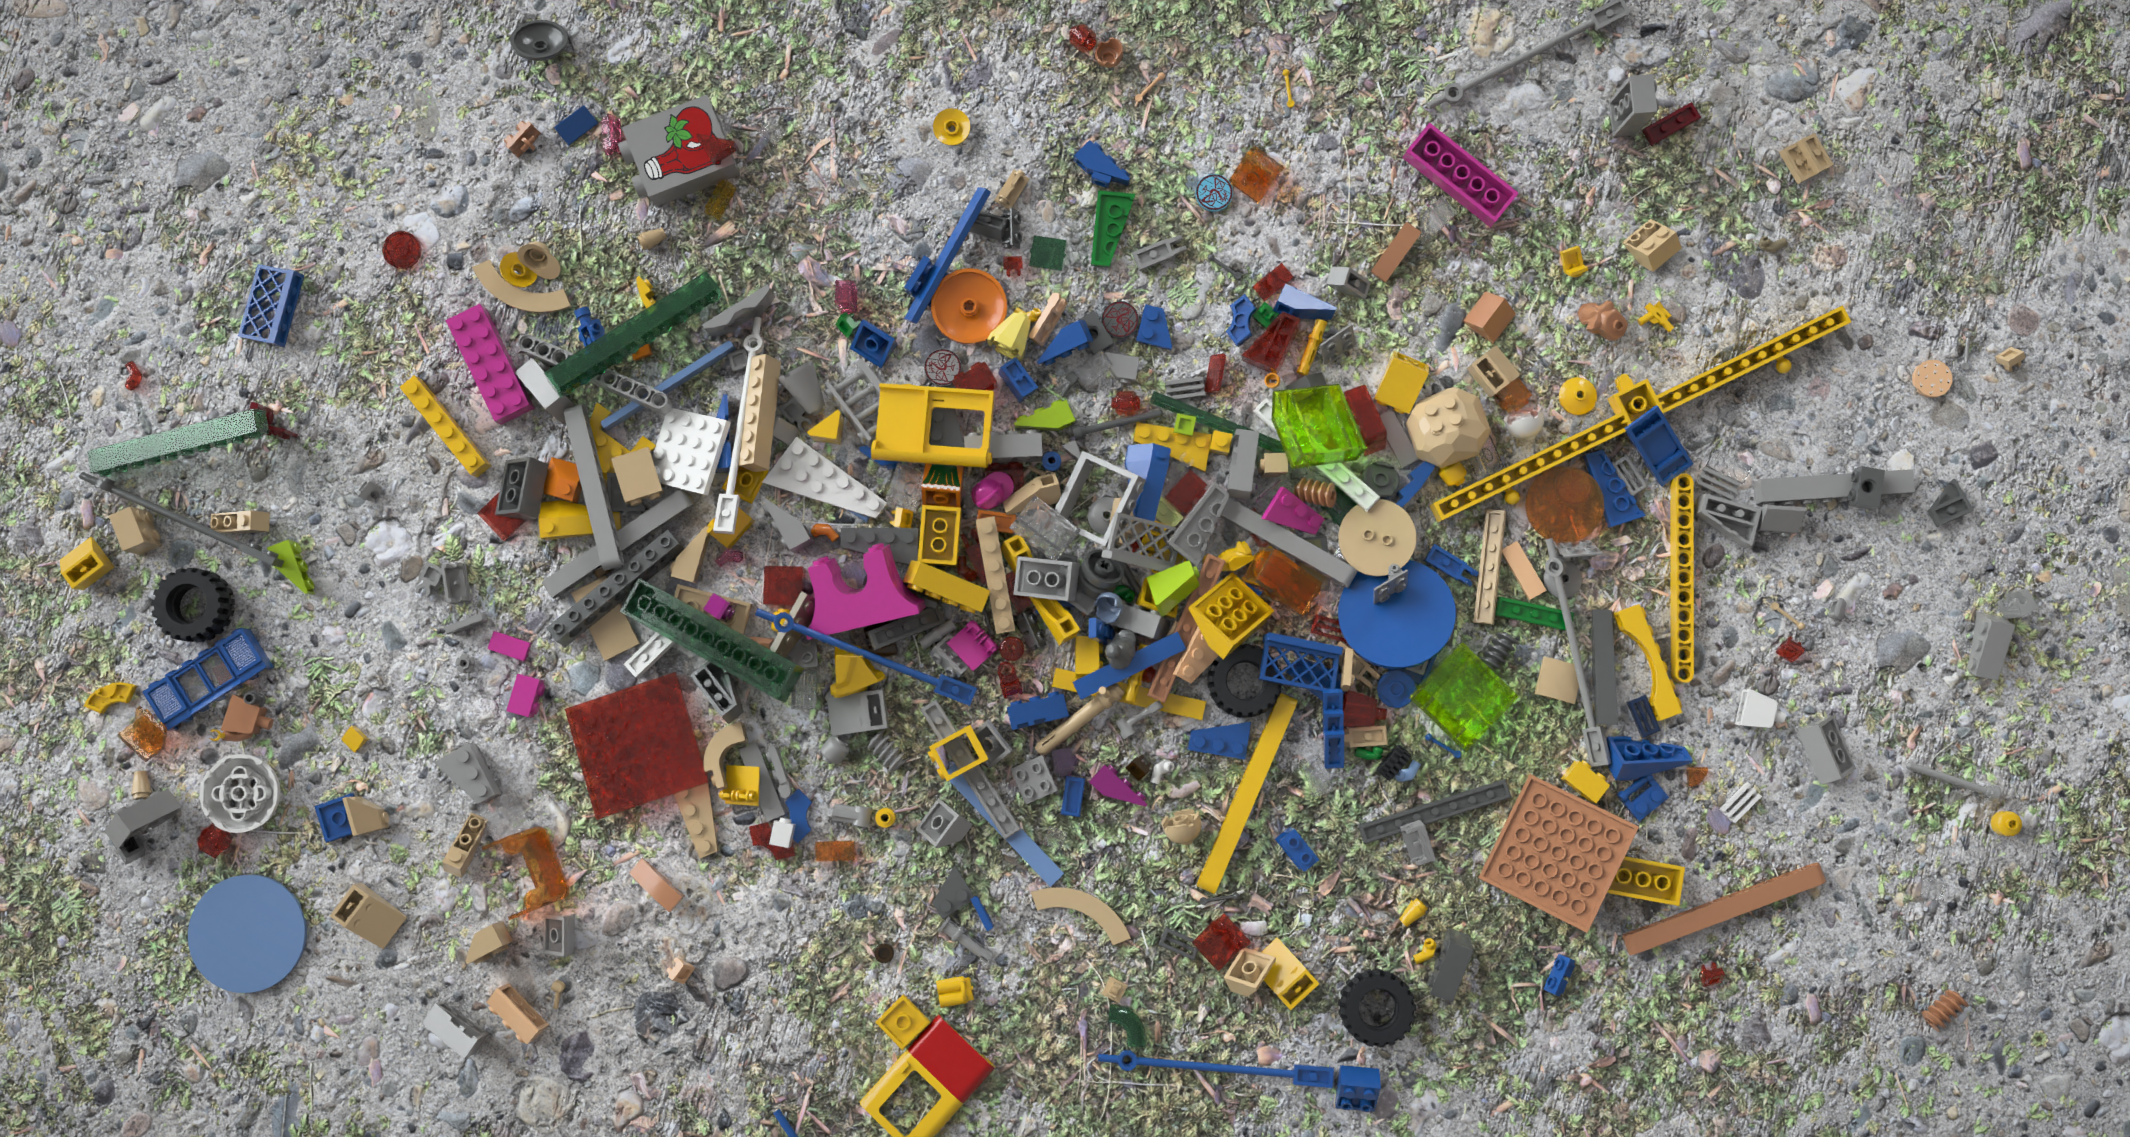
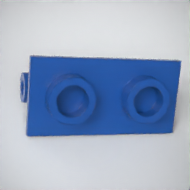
(1555, 982)

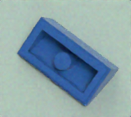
(576, 125)

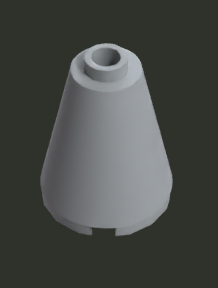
(804, 387)

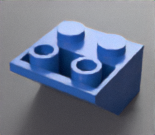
(1357, 1088)

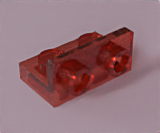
(1013, 469)

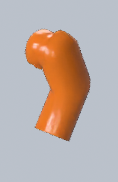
(824, 529)

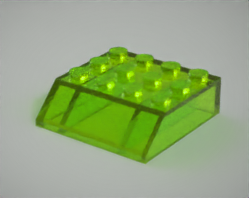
(1316, 426)
(1463, 696)

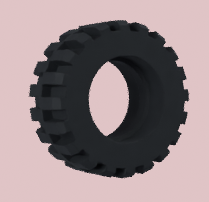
(169, 598)
(1226, 700)
(1402, 1015)

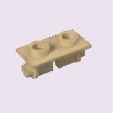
(1012, 189)

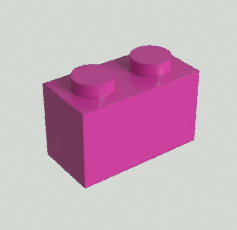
(526, 695)

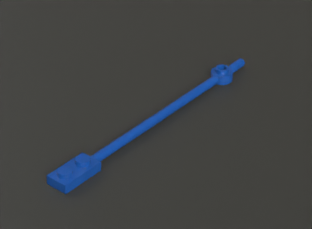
(944, 685)
(1302, 1074)

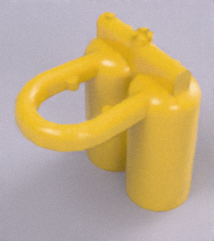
(954, 991)

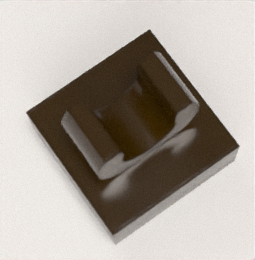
(1138, 768)

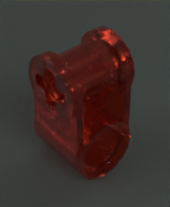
(1009, 681)

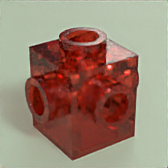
(213, 840)

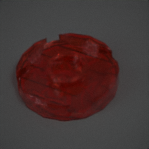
(401, 250)

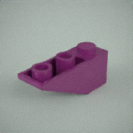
(1110, 785)

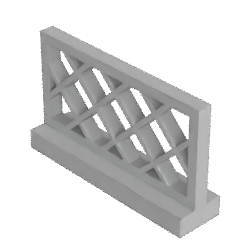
(1136, 558)

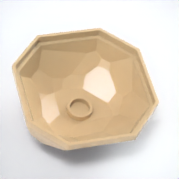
(1448, 427)

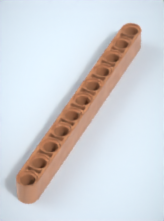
(1724, 908)

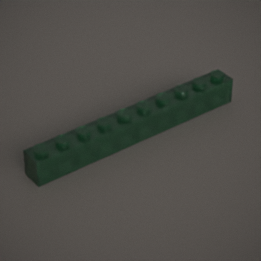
(633, 334)
(177, 442)

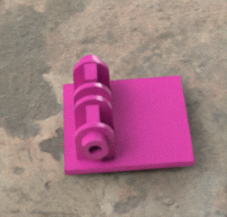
(973, 645)

